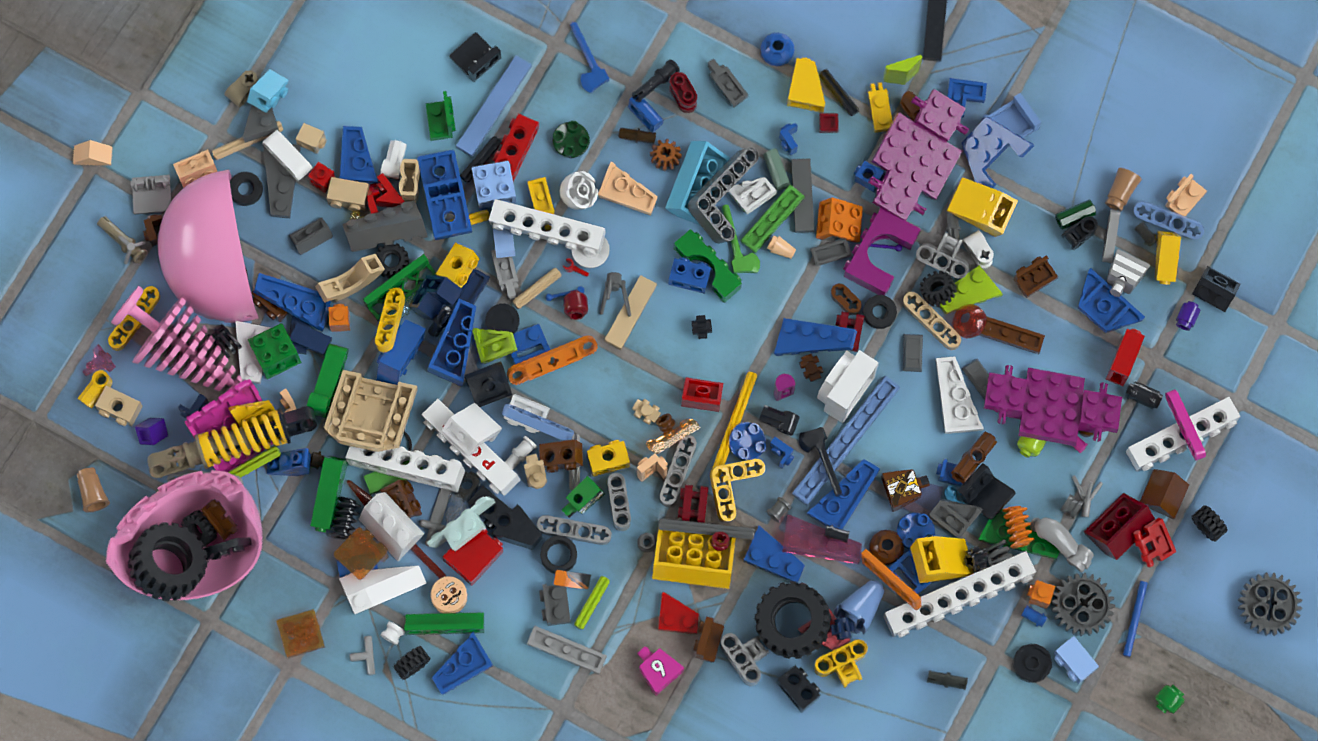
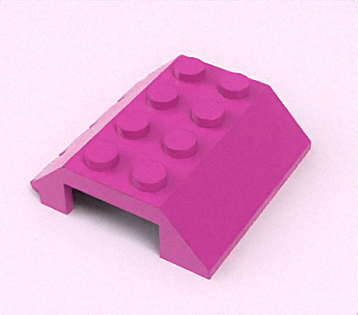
(218, 415)

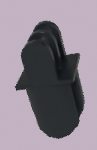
(222, 338)

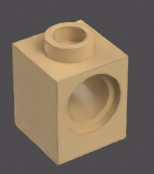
(311, 138)

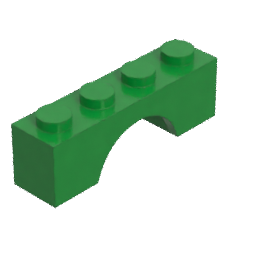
(693, 248)

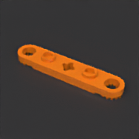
(562, 356)

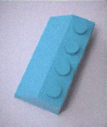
(698, 167)

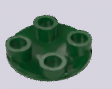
(571, 139)

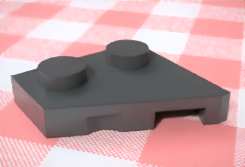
(259, 124)
(955, 516)

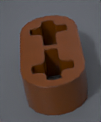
(849, 295)

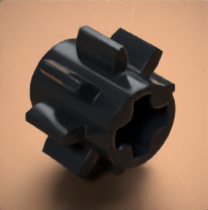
(701, 326)
(976, 559)

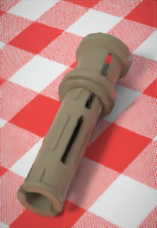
(114, 232)

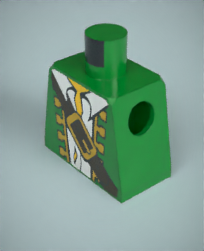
(589, 491)

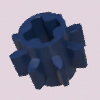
(842, 628)

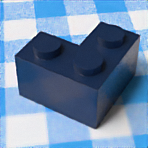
(433, 294)

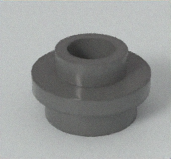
(647, 536)

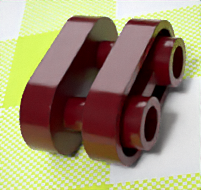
(683, 92)
(843, 321)
(687, 495)

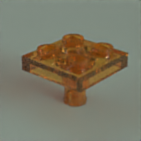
(298, 627)

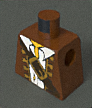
(903, 487)

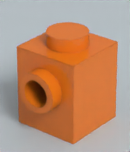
(339, 318)
(1040, 594)

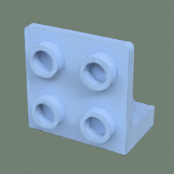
(493, 183)

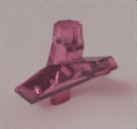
(100, 361)

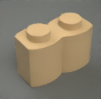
(409, 180)

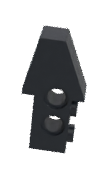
(520, 528)

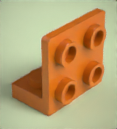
(839, 220)

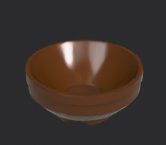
(887, 557)

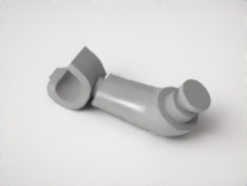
(1059, 536)

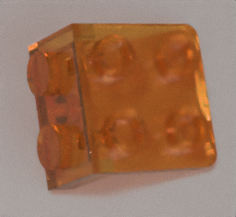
(361, 553)

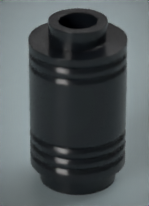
(1144, 395)

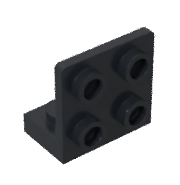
(475, 56)
(986, 492)

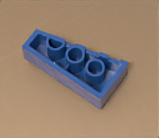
(453, 348)

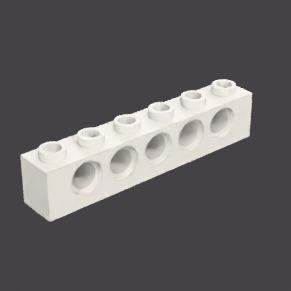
(503, 209)
(1137, 453)
(449, 480)

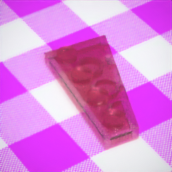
(809, 540)

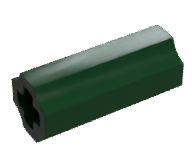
(1075, 214)

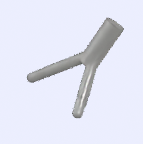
(130, 246)
(1089, 496)

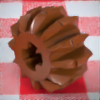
(668, 149)

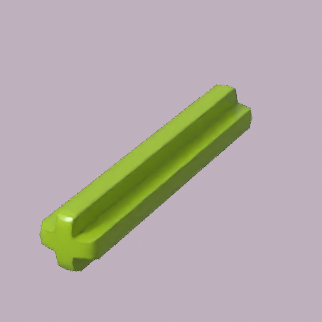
(256, 462)
(592, 602)

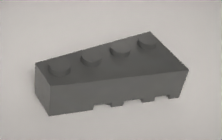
(385, 227)

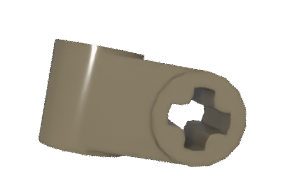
(239, 90)

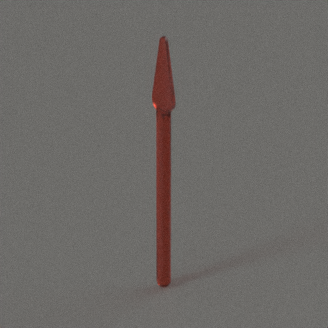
(364, 497)

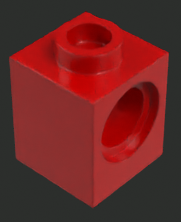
(321, 177)

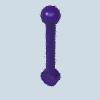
(898, 247)

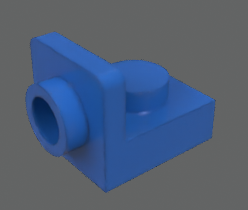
(780, 448)
(944, 472)

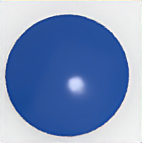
(747, 441)
(913, 527)

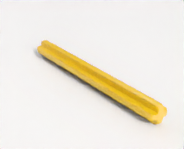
(735, 419)

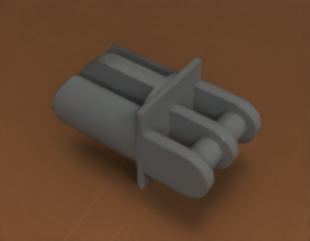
(994, 555)

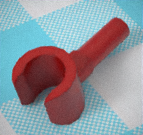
(574, 268)

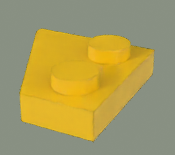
(250, 410)

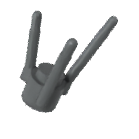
(613, 283)

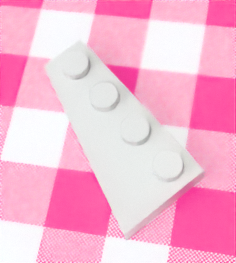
(956, 404)

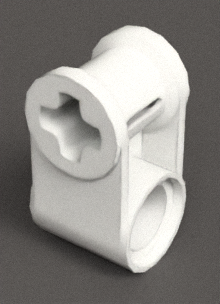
(977, 247)

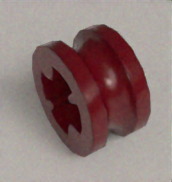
(724, 539)

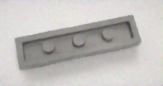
(567, 650)

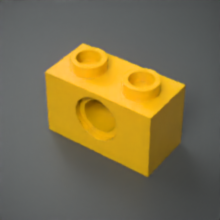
(458, 257)
(600, 466)

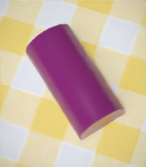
(784, 386)

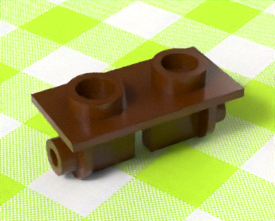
(215, 514)

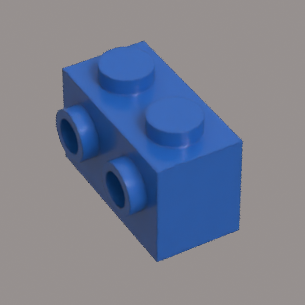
(690, 275)

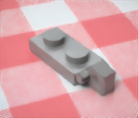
(506, 274)

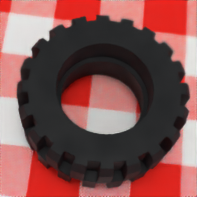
(155, 580)
(778, 598)

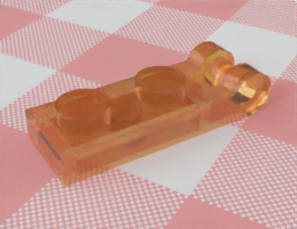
(673, 436)

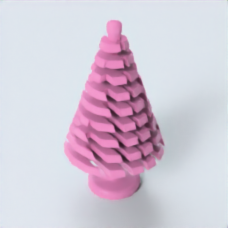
(169, 337)

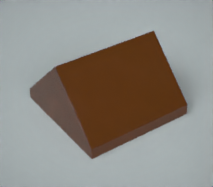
(1164, 492)

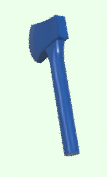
(597, 76)

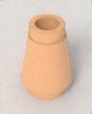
(781, 247)

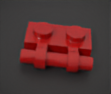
(1159, 539)

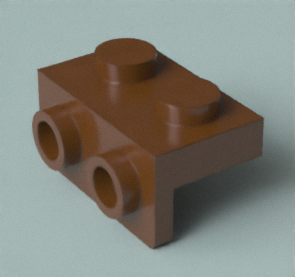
(1035, 276)
(709, 642)

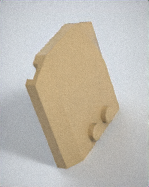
(369, 412)

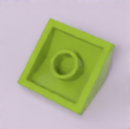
(902, 71)

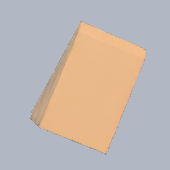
(92, 154)

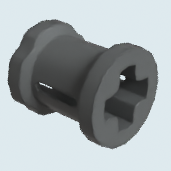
(778, 509)

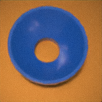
(777, 57)

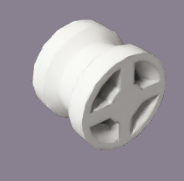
(392, 633)

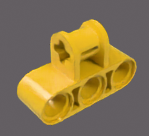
(846, 671)

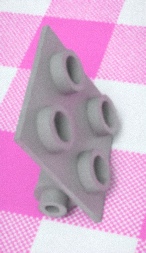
(151, 194)

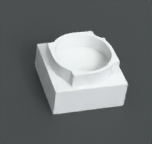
(847, 384)

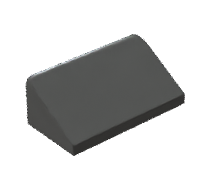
(311, 236)

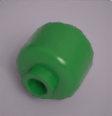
(1169, 699)

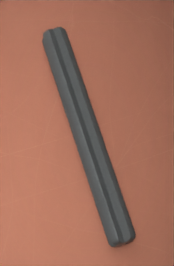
(706, 528)

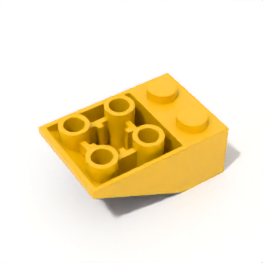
(982, 206)
(940, 558)

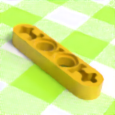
(116, 334)
(381, 344)

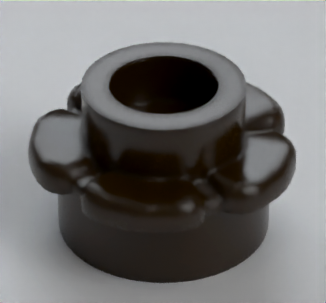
(316, 460)

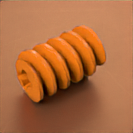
(1017, 526)

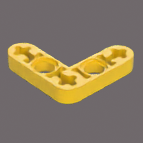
(727, 477)

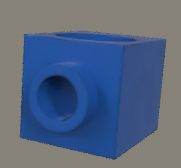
(867, 168)

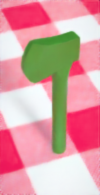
(740, 264)

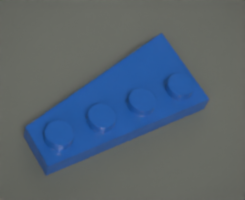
(294, 299)
(811, 337)
(854, 486)

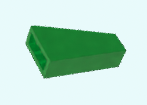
(328, 491)

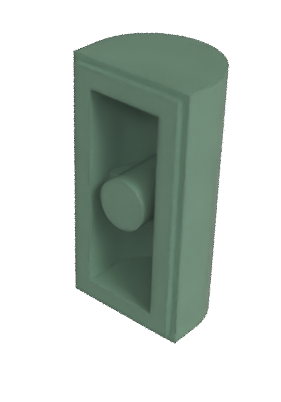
(776, 169)

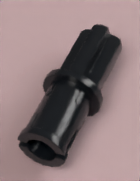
(440, 321)

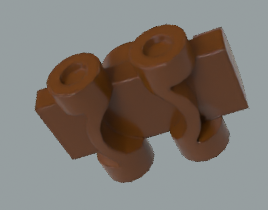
(811, 369)

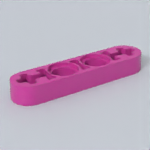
(1185, 425)

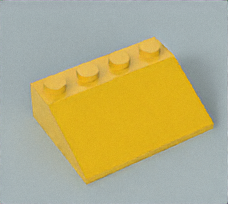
(692, 559)

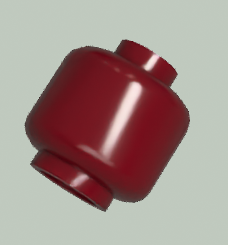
(575, 305)

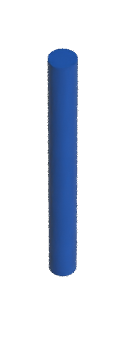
(1135, 619)

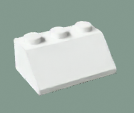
(390, 525)

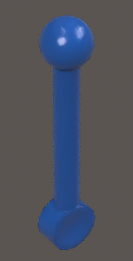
(549, 297)

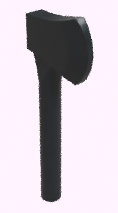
(816, 438)

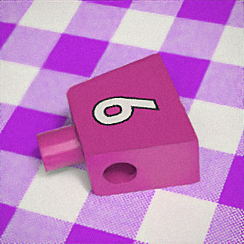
(658, 669)

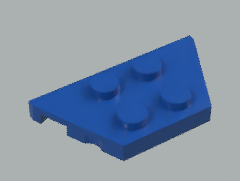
(1104, 308)

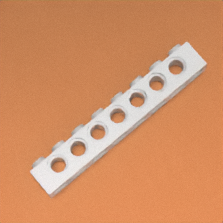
(1020, 563)

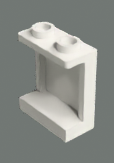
(471, 428)

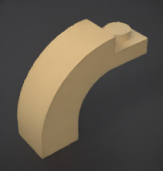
(352, 281)

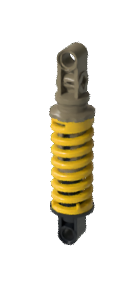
(210, 449)

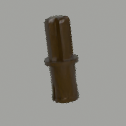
(637, 135)

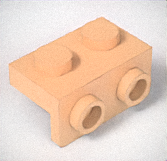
(648, 466)

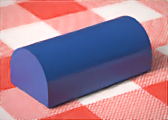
(645, 114)

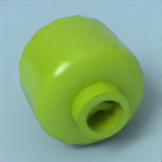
(1030, 446)

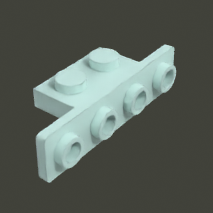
(463, 528)

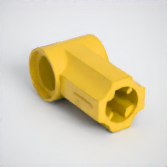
(93, 390)

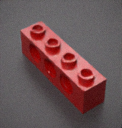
(520, 125)

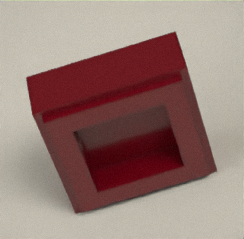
(828, 123)

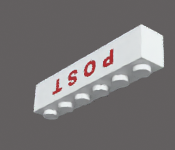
(484, 460)

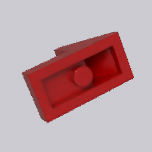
(391, 197)

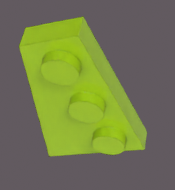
(972, 289)

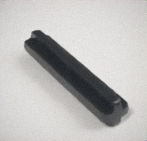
(839, 92)
(481, 158)

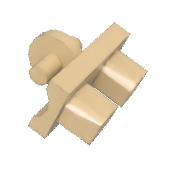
(535, 472)

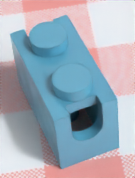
(268, 91)

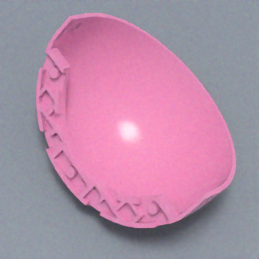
(203, 251)
(172, 504)

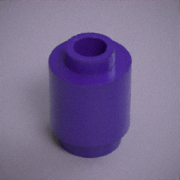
(1187, 315)

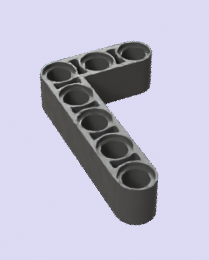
(719, 189)

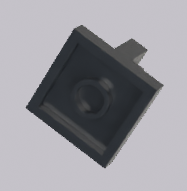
(1216, 289)
(488, 384)

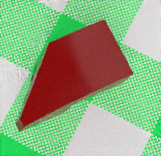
(373, 194)

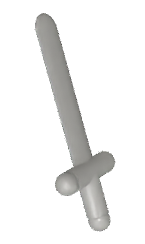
(434, 524)

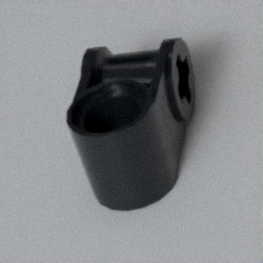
(1077, 234)

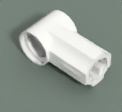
(392, 163)

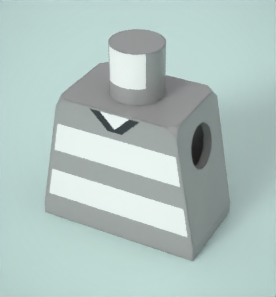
(1125, 273)

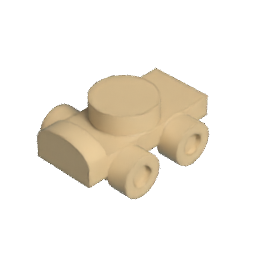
(643, 408)

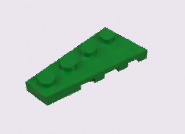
(997, 531)

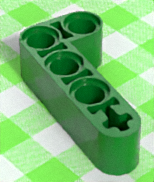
(328, 380)

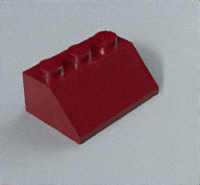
(1115, 526)

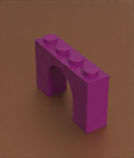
(883, 226)

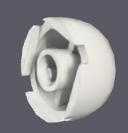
(578, 190)

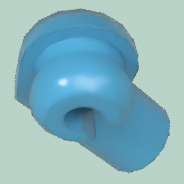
(950, 494)

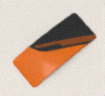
(572, 579)

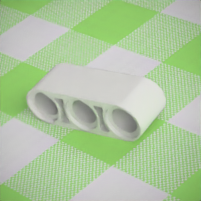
(287, 155)

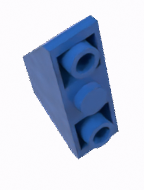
(290, 463)

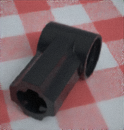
(784, 421)

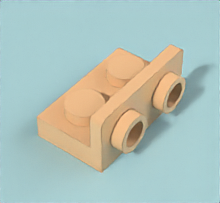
(194, 167)
(1185, 197)

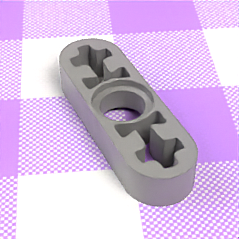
(1111, 234)

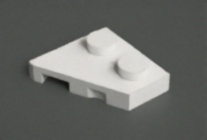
(752, 194)

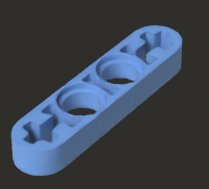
(1167, 223)
(537, 422)

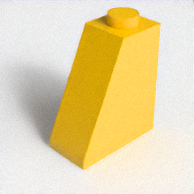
(806, 87)
(1167, 256)

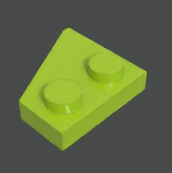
(493, 344)

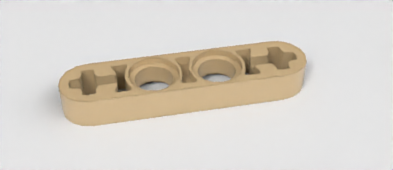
(933, 319)

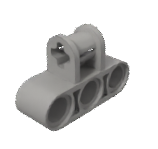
(948, 248)
(750, 653)

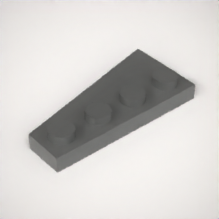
(280, 186)

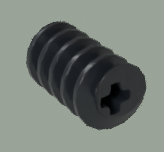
(344, 518)

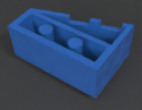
(406, 344)

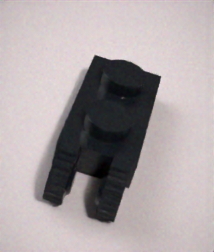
(223, 549)

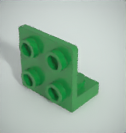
(441, 118)
(274, 351)

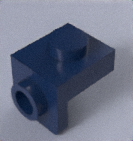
(200, 402)

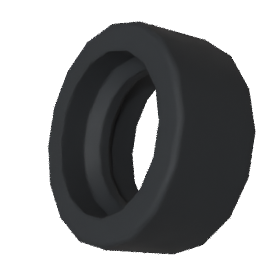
(558, 540)

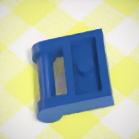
(527, 340)
(908, 568)

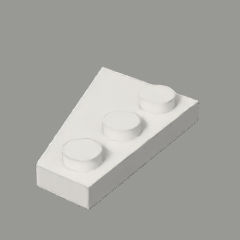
(248, 362)

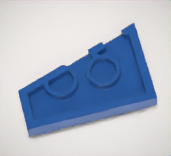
(355, 157)
(767, 555)
(463, 665)

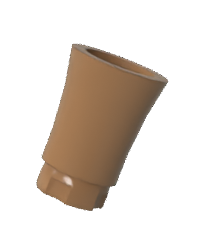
(1122, 189)
(91, 490)

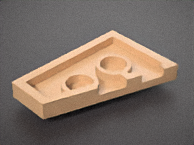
(625, 191)

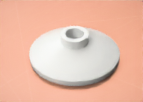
(591, 261)

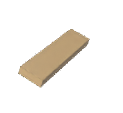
(624, 324)

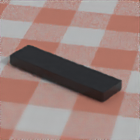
(934, 30)

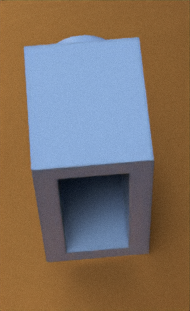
(1075, 660)

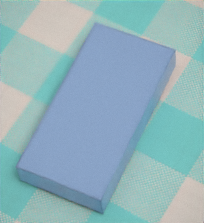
(504, 243)

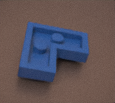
(966, 90)

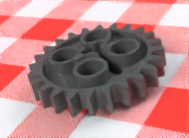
(1287, 607)
(1094, 617)

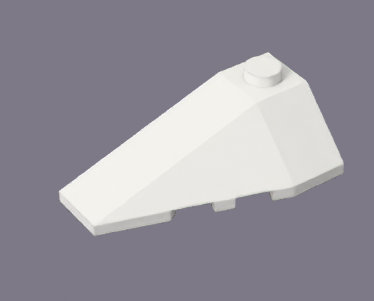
(380, 586)

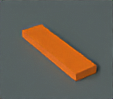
(891, 579)

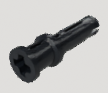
(660, 76)

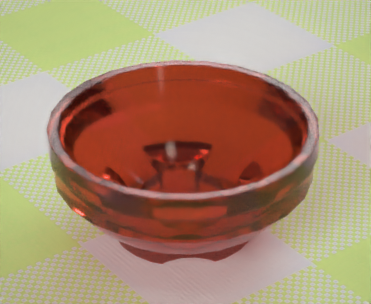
(974, 325)

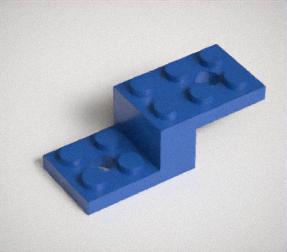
(444, 194)

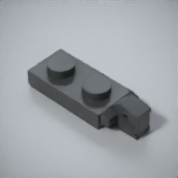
(727, 83)

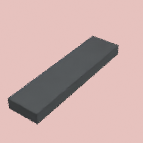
(803, 183)

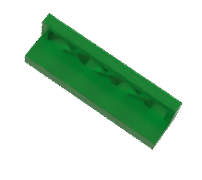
(396, 281)
(444, 623)

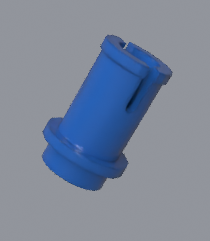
(1034, 616)

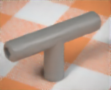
(367, 655)

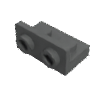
(556, 605)

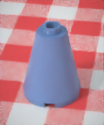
(861, 606)

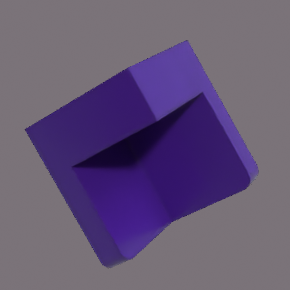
(151, 431)

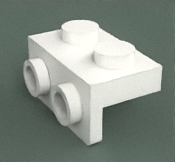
(530, 406)

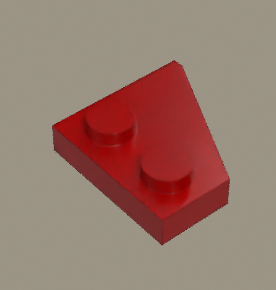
(677, 616)

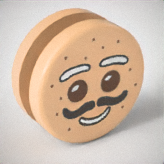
(449, 595)

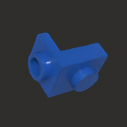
(787, 141)

